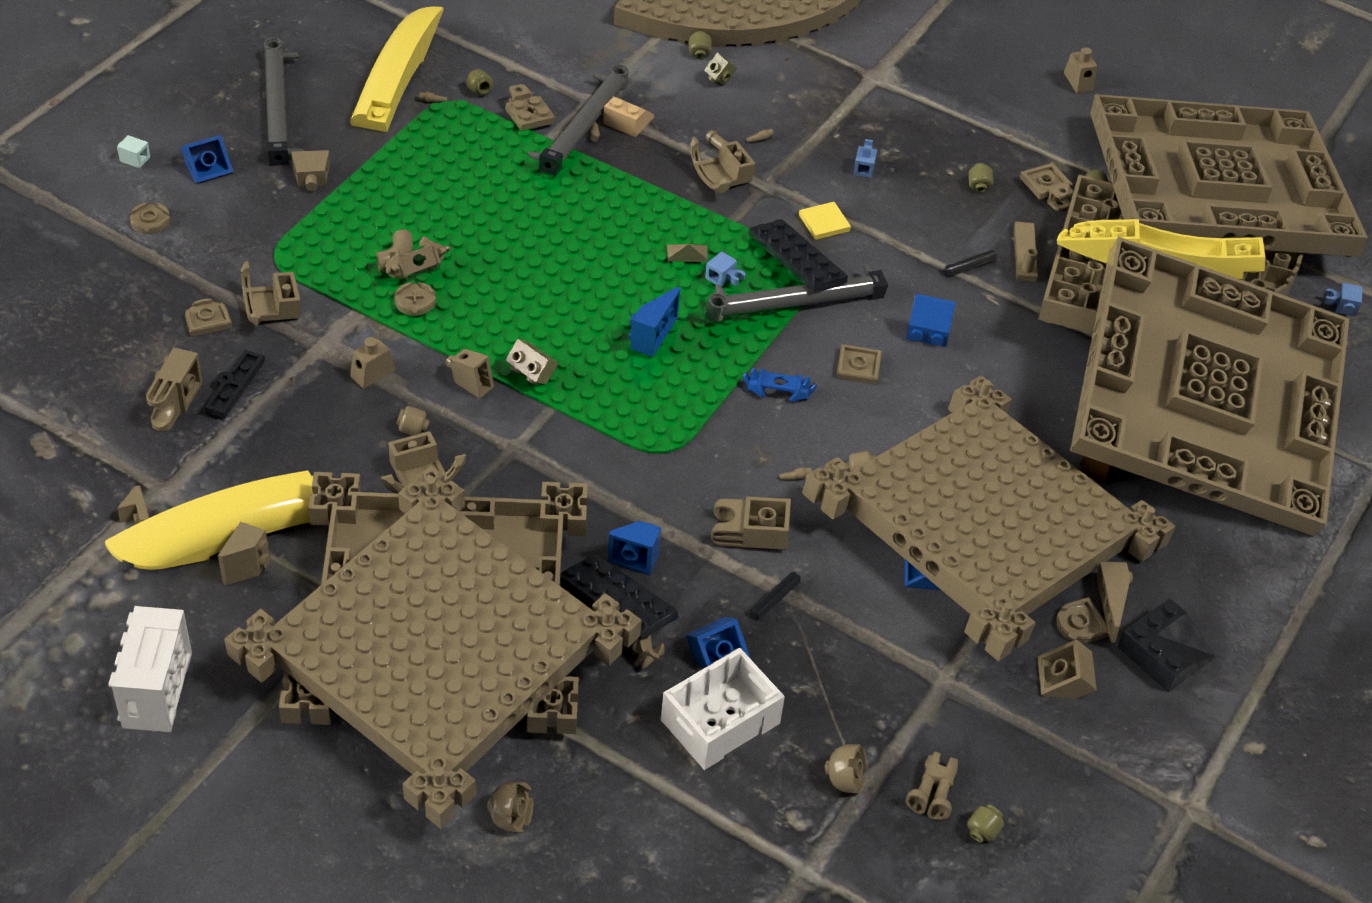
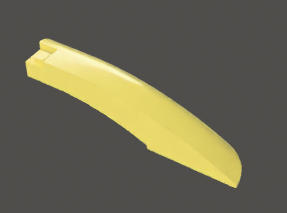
(394, 69)
(1222, 255)
(205, 524)

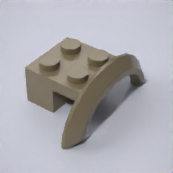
(728, 169)
(273, 301)
(413, 456)

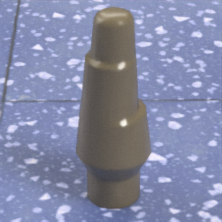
(430, 97)
(594, 132)
(762, 135)
(799, 473)

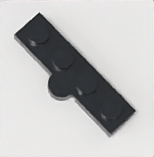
(234, 384)

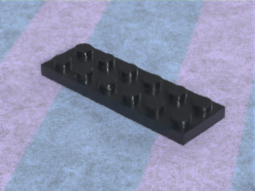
(798, 255)
(597, 576)

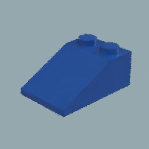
(654, 322)

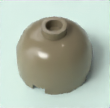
(846, 768)
(511, 806)

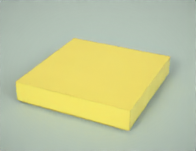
(824, 220)

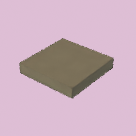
(859, 364)

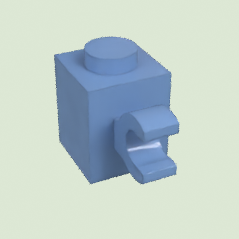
(865, 160)
(723, 269)
(1347, 299)

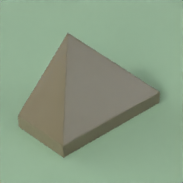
(687, 253)

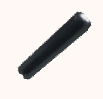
(970, 263)
(775, 595)

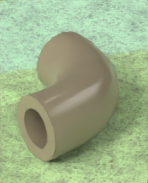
(402, 240)

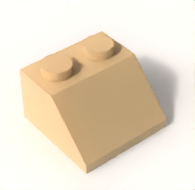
(626, 116)

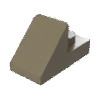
(133, 507)

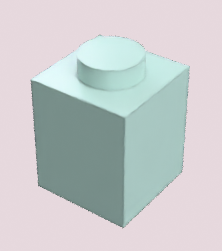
(133, 151)

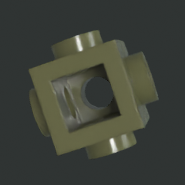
(720, 69)

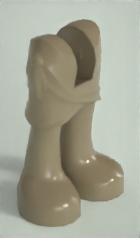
(934, 776)

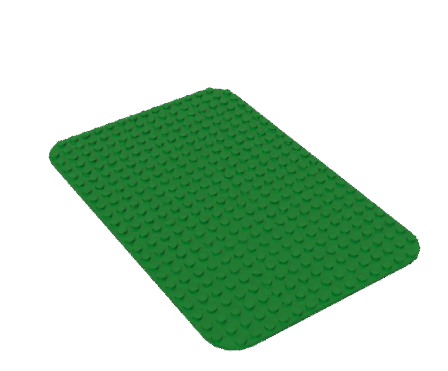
(544, 265)

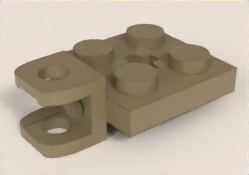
(527, 110)
(1049, 183)

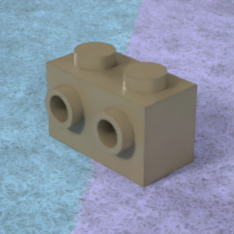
(531, 361)

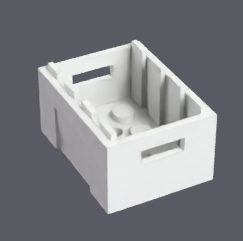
(151, 668)
(707, 697)

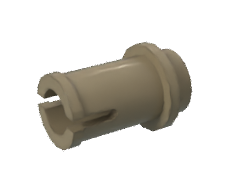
(713, 138)

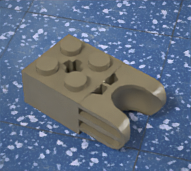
(174, 388)
(752, 522)

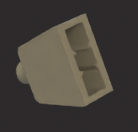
(1081, 71)
(311, 168)
(371, 362)
(471, 372)

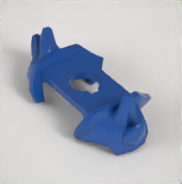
(758, 381)

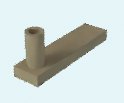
(1025, 252)

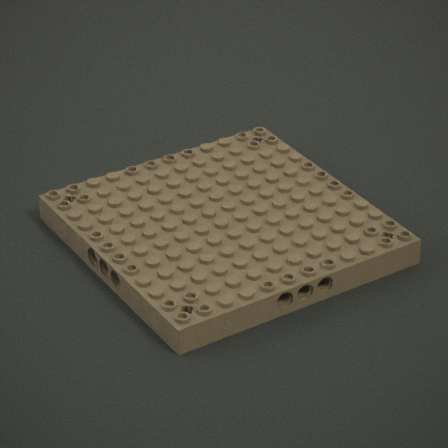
(1227, 173)
(1213, 387)

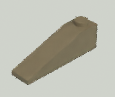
(1113, 584)

